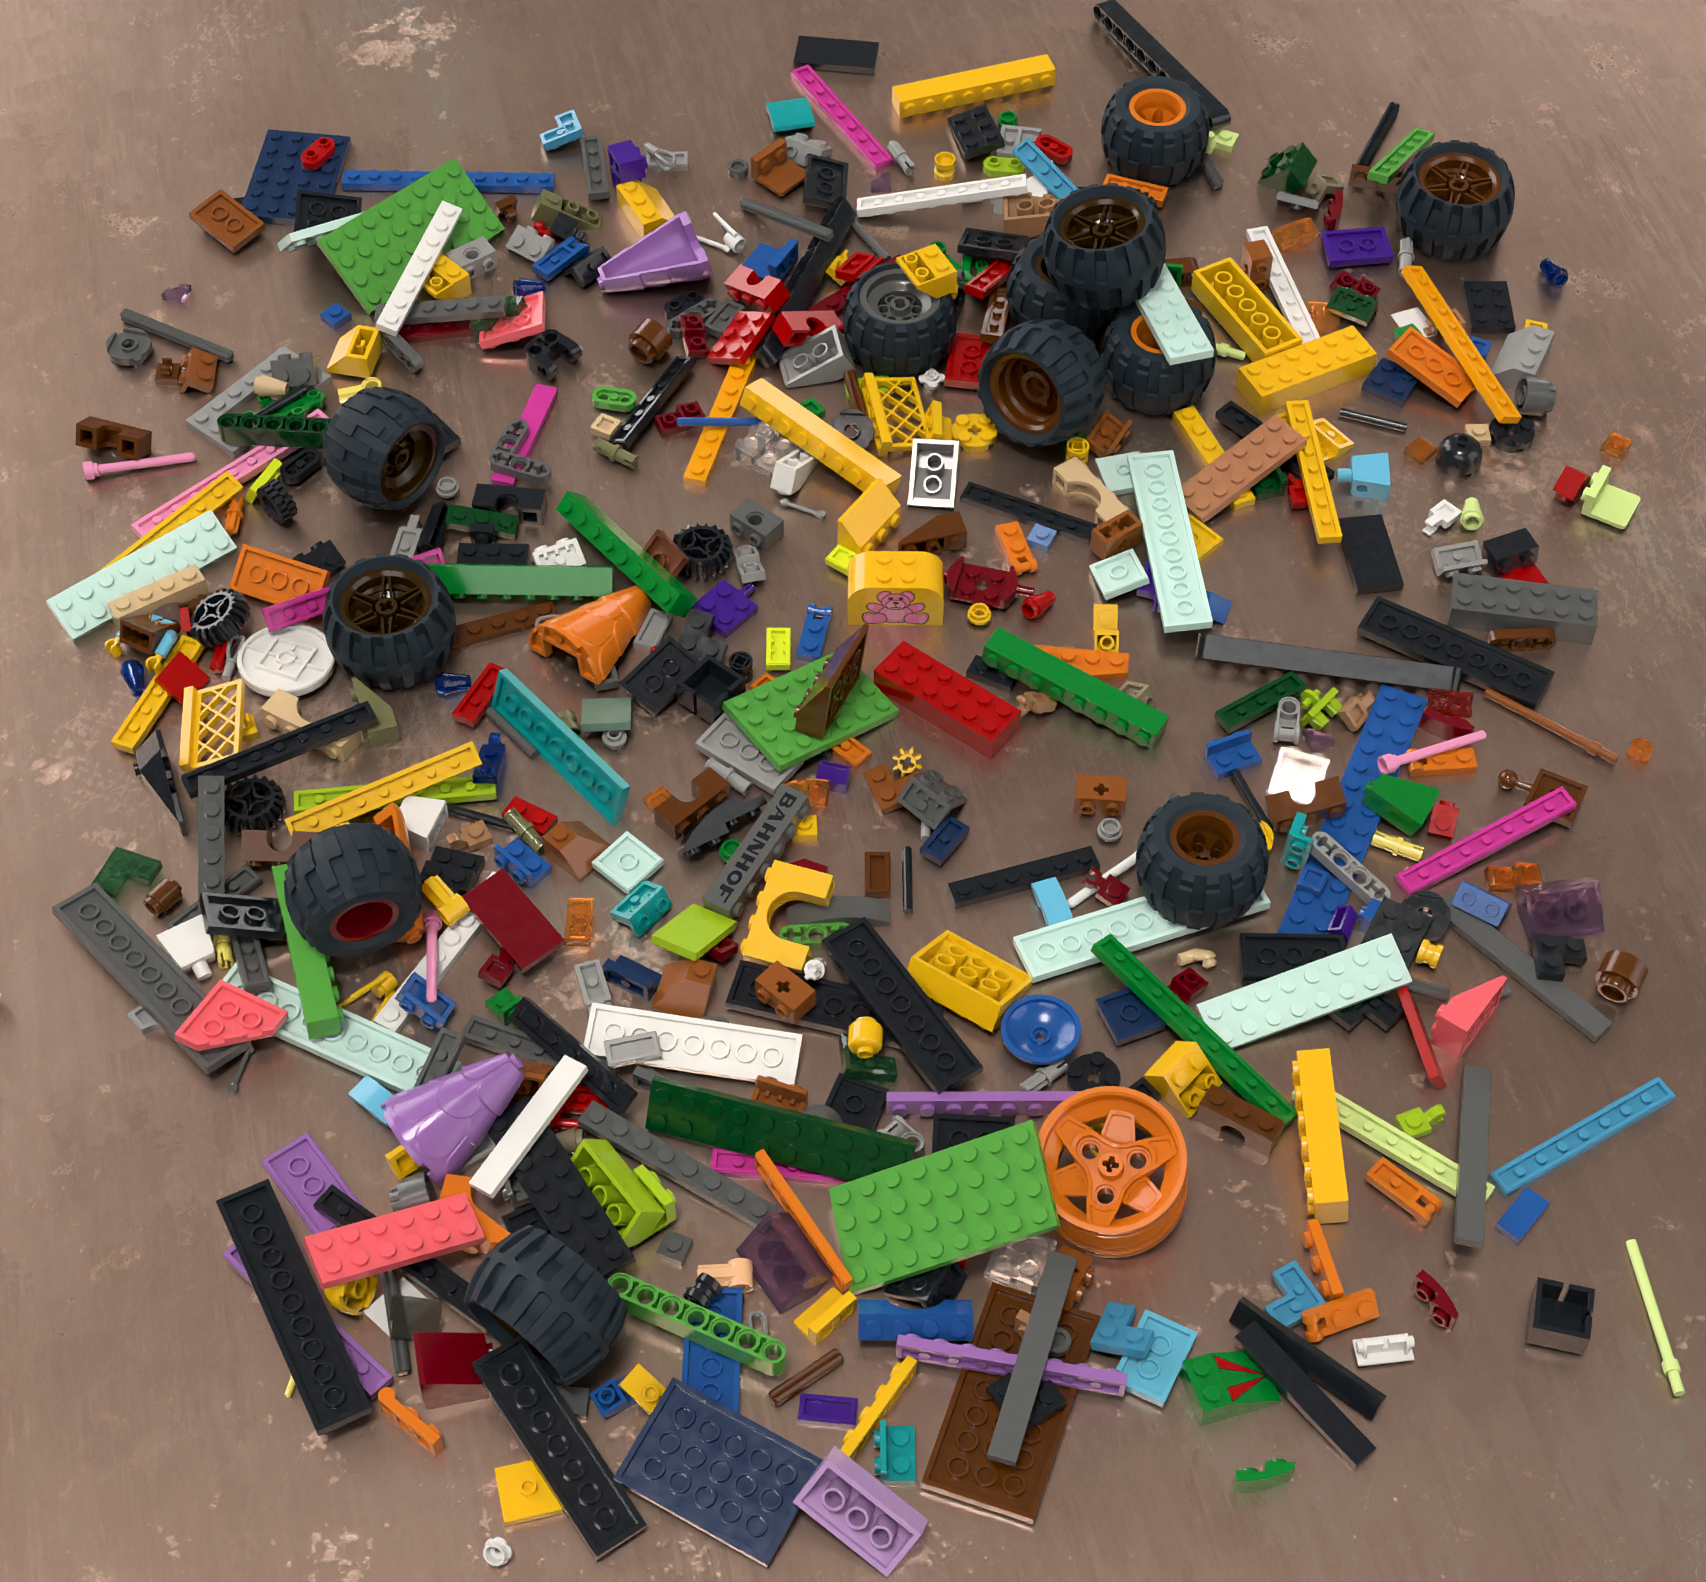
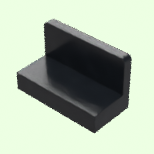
(586, 269)

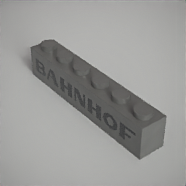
(757, 852)

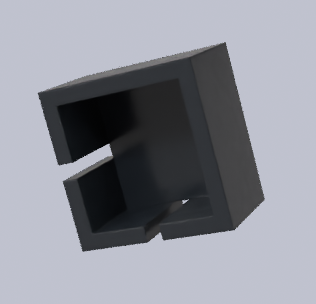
(708, 687)
(1559, 1322)

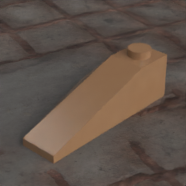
(1027, 213)

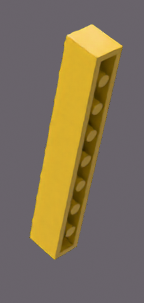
(973, 86)
(816, 436)

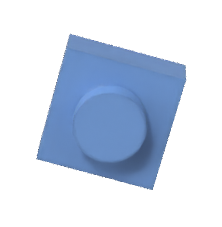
(1041, 538)

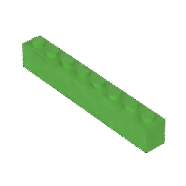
(311, 973)

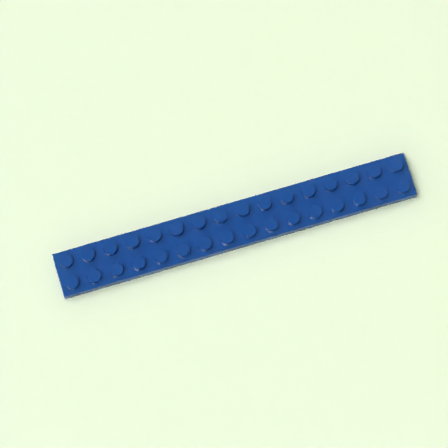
(1387, 730)

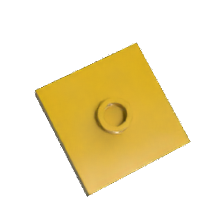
(524, 1494)

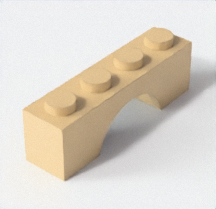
(1076, 480)
(177, 587)
(284, 714)

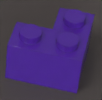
(626, 163)

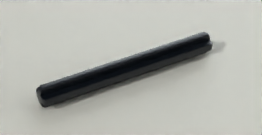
(1378, 134)

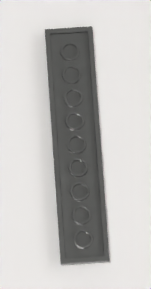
(139, 967)

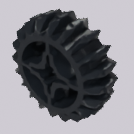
(706, 548)
(219, 617)
(253, 804)

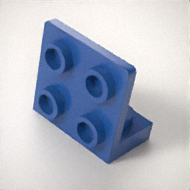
(771, 261)

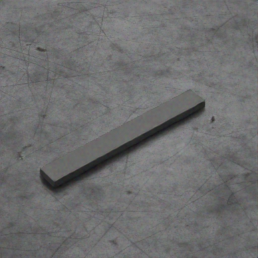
(1522, 968)
(1472, 1157)
(1032, 1359)

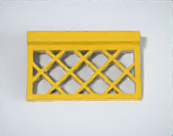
(880, 414)
(194, 729)

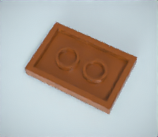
(227, 221)

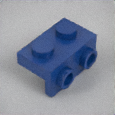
(413, 999)

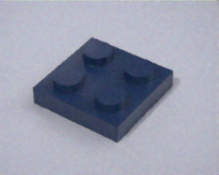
(1390, 383)
(1128, 1016)

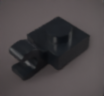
(565, 227)

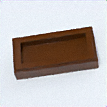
(877, 875)

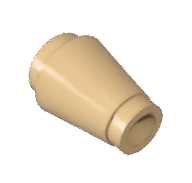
(269, 386)

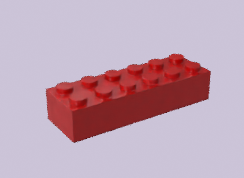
(947, 699)

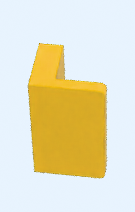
(936, 425)
(826, 1315)

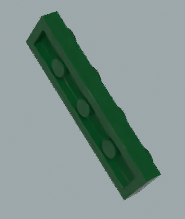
(1259, 702)

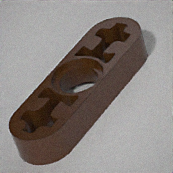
(1536, 639)

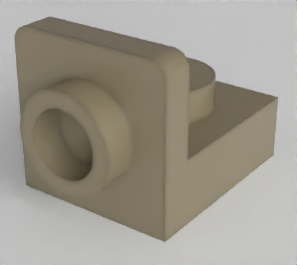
(1323, 184)
(1139, 691)

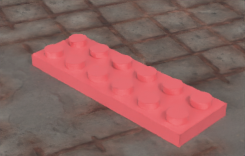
(393, 1240)

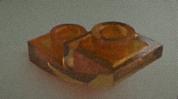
(1296, 232)
(1507, 878)

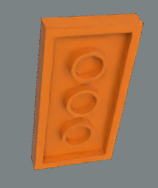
(1431, 366)
(274, 576)

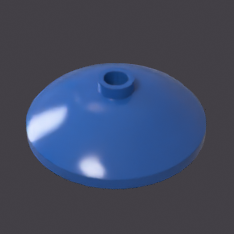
(1040, 1018)

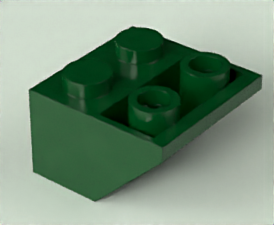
(1288, 169)

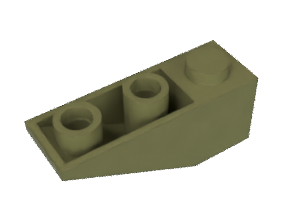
(549, 204)
(386, 730)

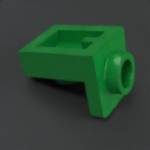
(502, 1005)

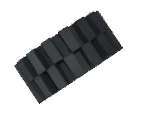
(277, 501)

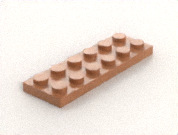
(1241, 468)

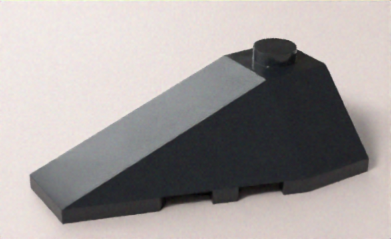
(157, 775)

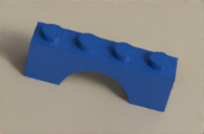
(884, 1321)

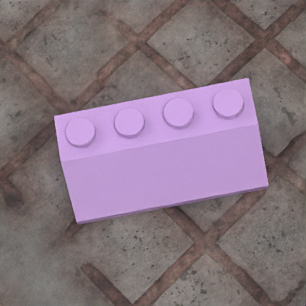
(861, 1511)

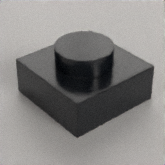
(482, 533)

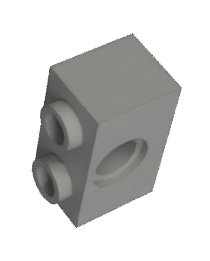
(475, 257)

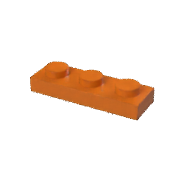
(1158, 192)
(1322, 1261)

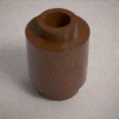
(163, 896)

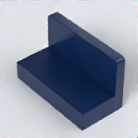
(632, 977)

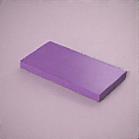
(302, 1177)

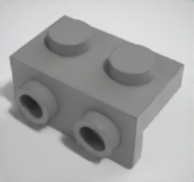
(799, 146)
(529, 244)
(1458, 559)

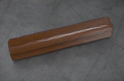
(854, 391)
(805, 1377)

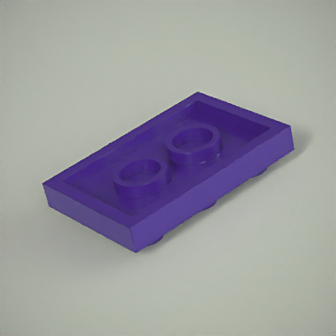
(1356, 247)

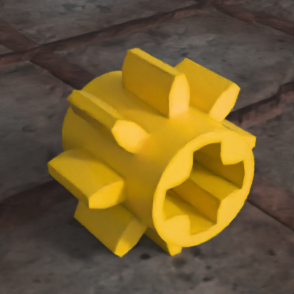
(900, 764)

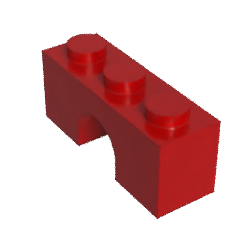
(748, 288)
(795, 326)

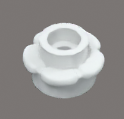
(491, 1553)

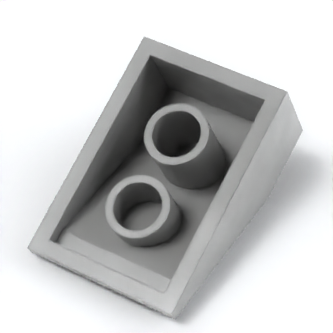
(818, 360)
(934, 473)

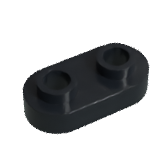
(682, 303)
(300, 466)

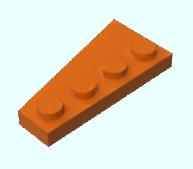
(1100, 664)

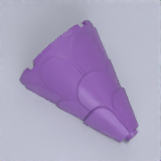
(658, 259)
(453, 1113)

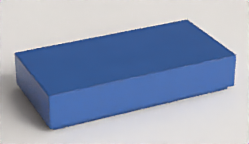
(1522, 1215)

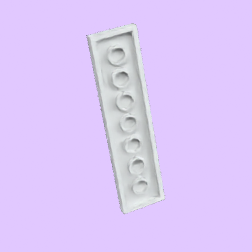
(700, 1044)

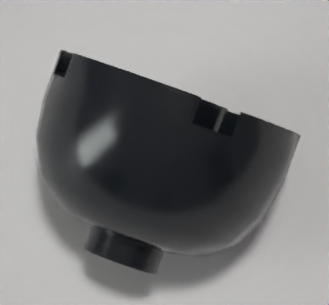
(1459, 455)

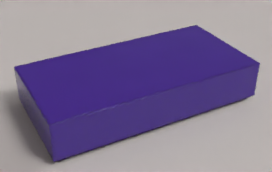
(827, 1411)

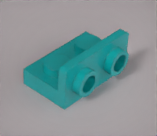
(1297, 844)
(642, 907)
(897, 1454)

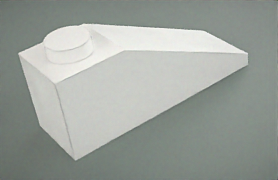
(792, 471)

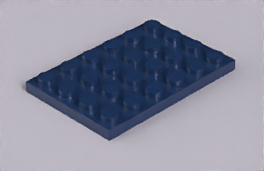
(281, 173)
(718, 1471)

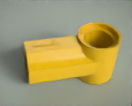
(448, 905)

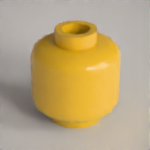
(865, 1036)

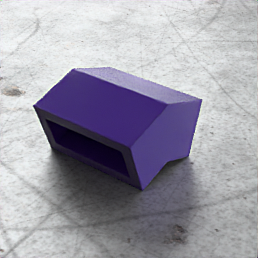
(836, 773)
(1343, 922)

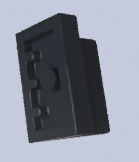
(929, 1287)

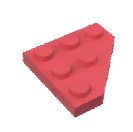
(511, 329)
(230, 1018)

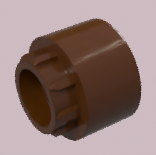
(649, 341)
(1620, 976)

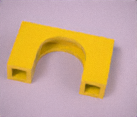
(784, 884)

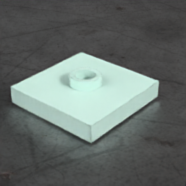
(1115, 473)
(1119, 574)
(627, 862)

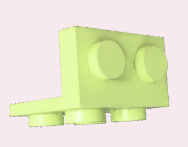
(1608, 502)

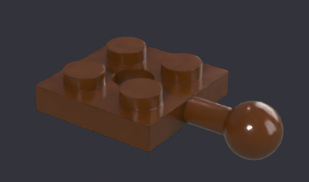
(1544, 784)

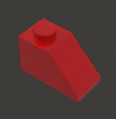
(1571, 484)

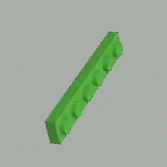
(1400, 156)

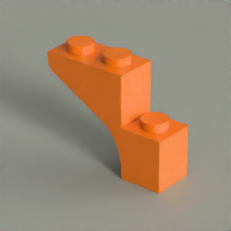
(492, 1231)

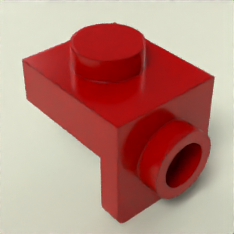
(1443, 819)

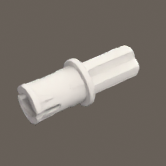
(814, 969)

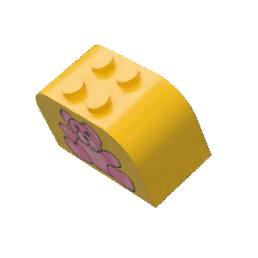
(895, 588)

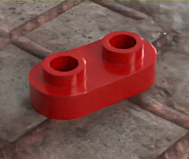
(1054, 149)
(318, 153)

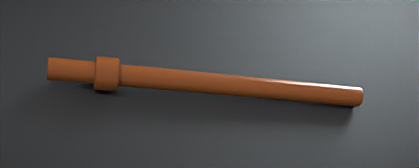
(1593, 747)

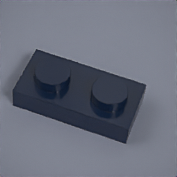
(944, 840)

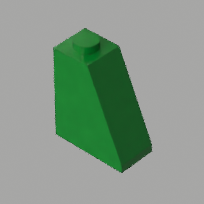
(1400, 801)

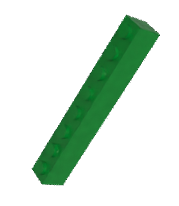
(626, 554)
(525, 580)
(1074, 688)

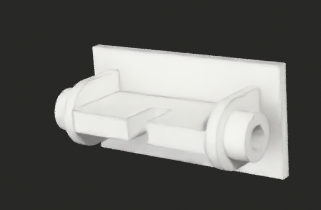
(1383, 1349)

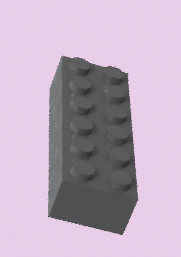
(1502, 603)

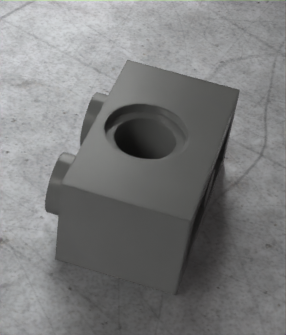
(756, 525)

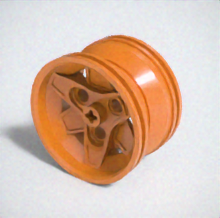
(1112, 1172)

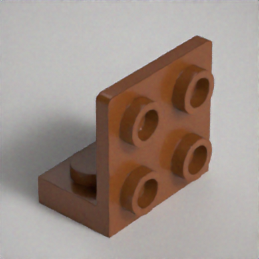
(775, 170)

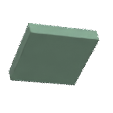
(606, 714)

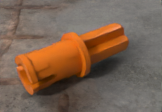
(234, 515)

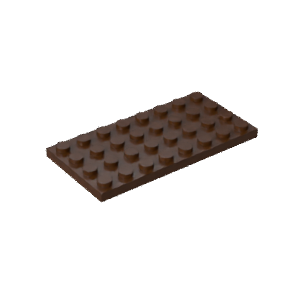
(959, 1456)

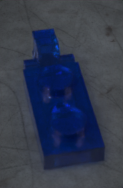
(493, 759)

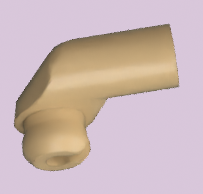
(1197, 954)

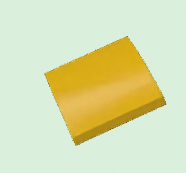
(1331, 441)

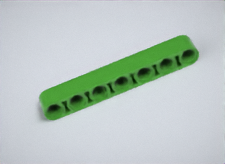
(704, 1334)

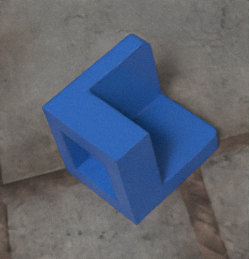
(1218, 606)

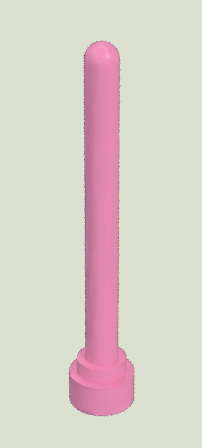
(93, 470)
(1389, 763)
(432, 925)

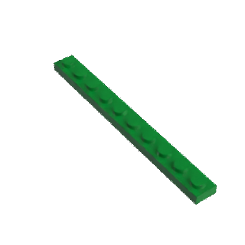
(1192, 1028)

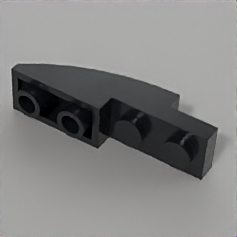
(716, 823)

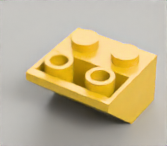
(929, 271)
(447, 280)
(357, 352)
(1183, 1077)

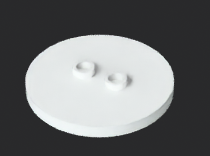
(286, 659)

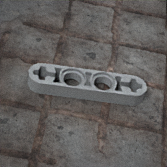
(1351, 867)

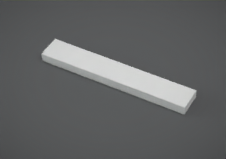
(528, 1126)

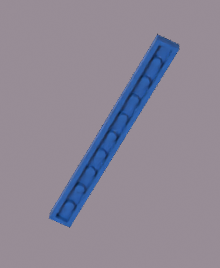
(484, 181)

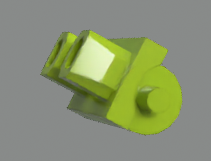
(1311, 700)

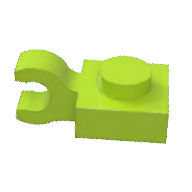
(1419, 1124)

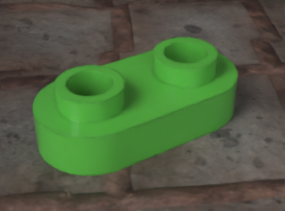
(614, 399)

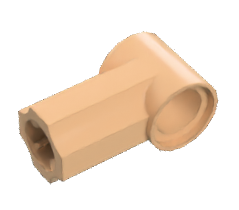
(734, 1274)

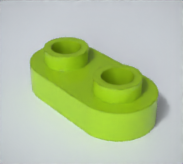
(1002, 166)

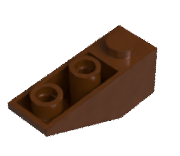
(938, 535)

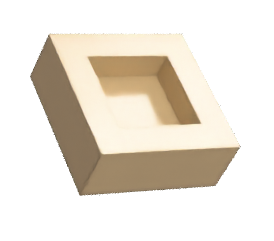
(605, 426)
(1480, 433)

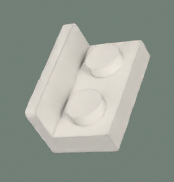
(563, 553)

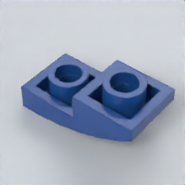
(611, 1398)

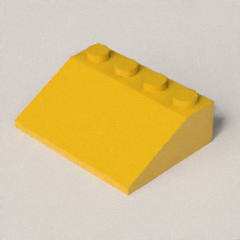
(968, 979)

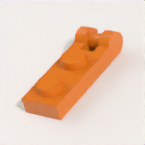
(1016, 547)
(1445, 763)
(1403, 1190)
(1340, 1314)
(409, 1420)

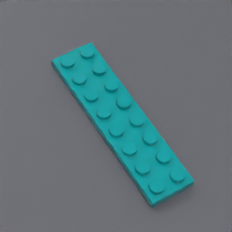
(561, 747)

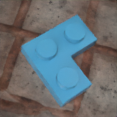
(568, 131)
(1298, 1295)
(1116, 1334)

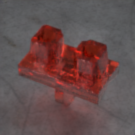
(1450, 702)

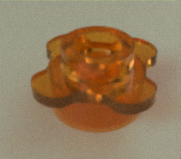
(1640, 750)

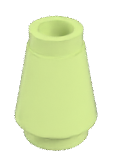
(1471, 515)

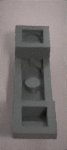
(841, 909)

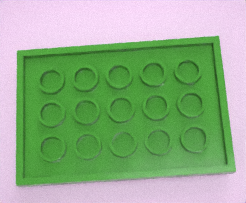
(768, 713)

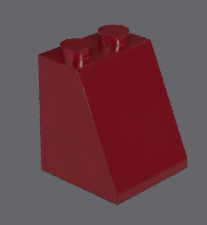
(446, 1368)

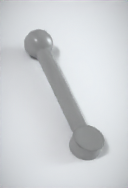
(821, 514)

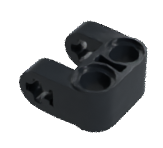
(546, 348)

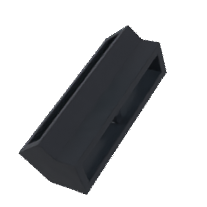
(431, 529)

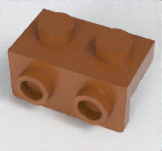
(197, 370)
(1106, 435)
(780, 1094)

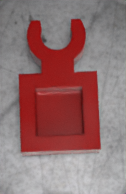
(1297, 493)

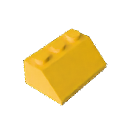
(642, 206)
(869, 519)

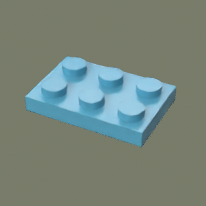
(1156, 1375)

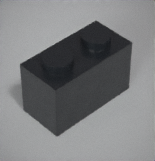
(1510, 551)

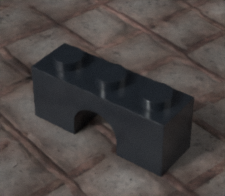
(529, 502)

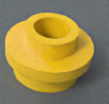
(979, 614)

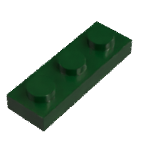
(461, 516)

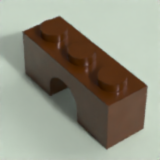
(99, 433)
(1327, 803)
(679, 817)
(259, 848)
(1257, 1126)

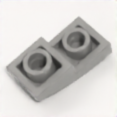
(748, 564)

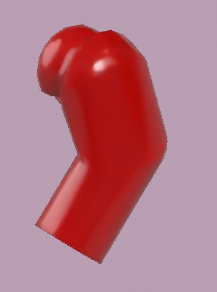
(540, 227)

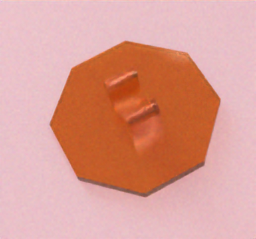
(1323, 320)

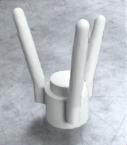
(733, 241)

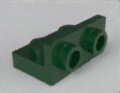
(1352, 305)
(1270, 486)

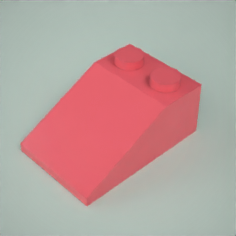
(1465, 1016)

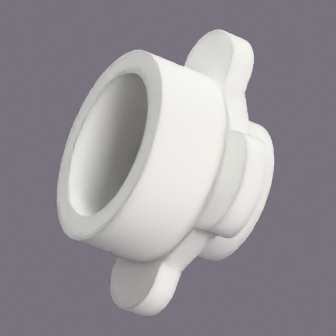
(931, 379)

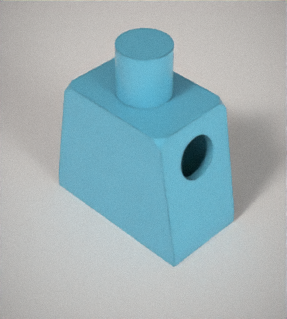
(1367, 476)

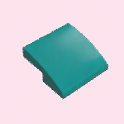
(790, 114)

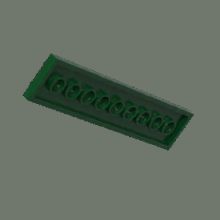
(783, 1133)

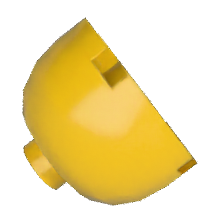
(353, 1295)

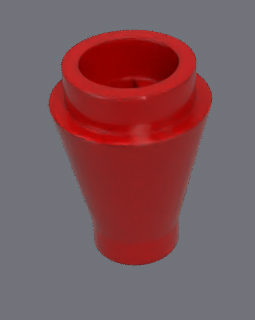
(1036, 605)

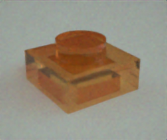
(1615, 446)

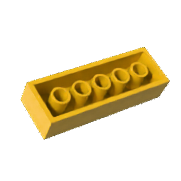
(1243, 310)
(1306, 370)
(1320, 1136)

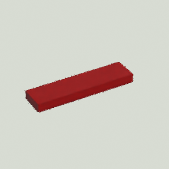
(988, 279)
(1421, 1038)

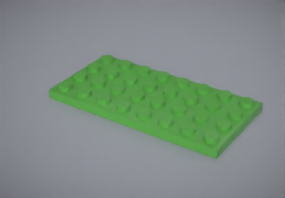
(380, 242)
(944, 1207)

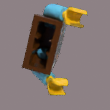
(148, 634)

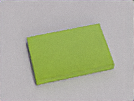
(693, 932)

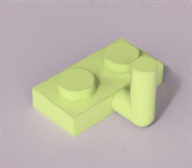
(1222, 140)

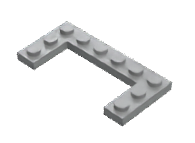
(236, 396)

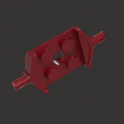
(1001, 585)

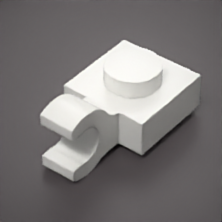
(1441, 514)

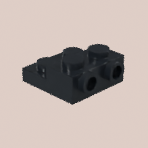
(455, 868)

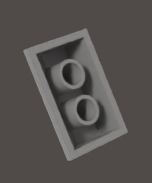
(1522, 355)

